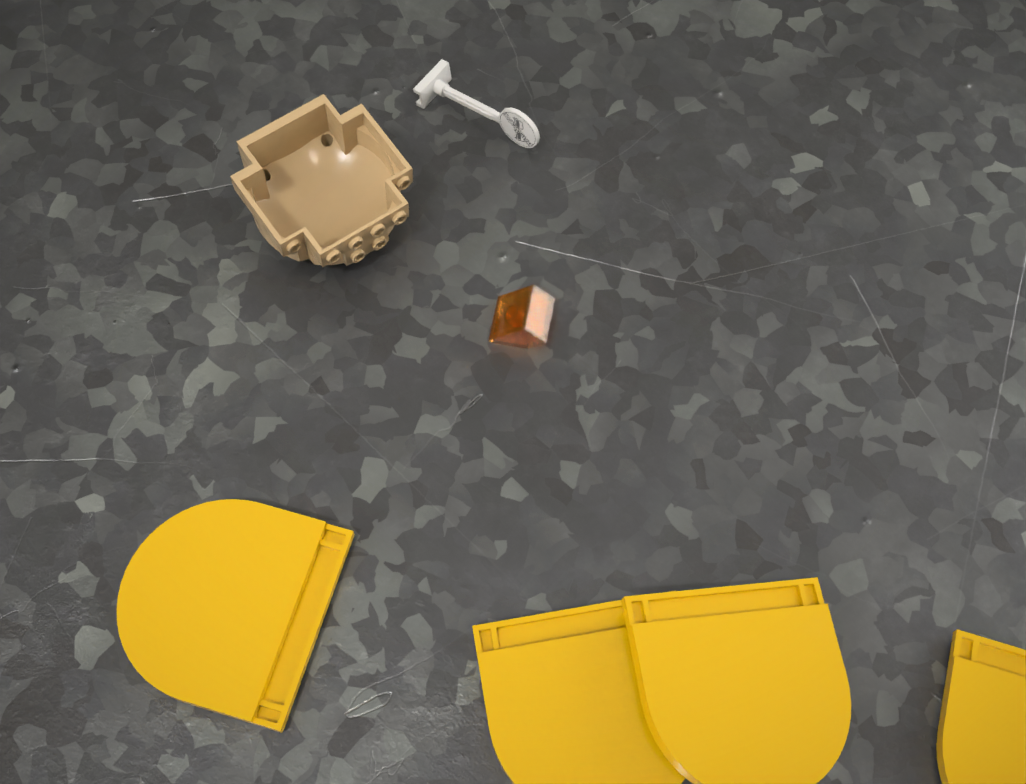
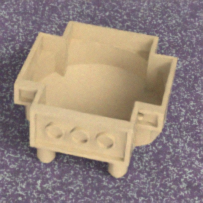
(323, 183)

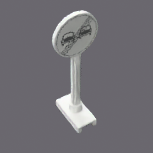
(512, 121)

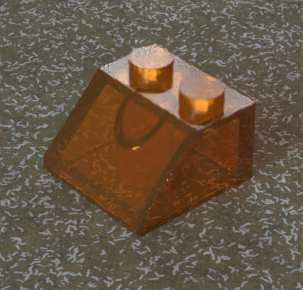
(522, 318)

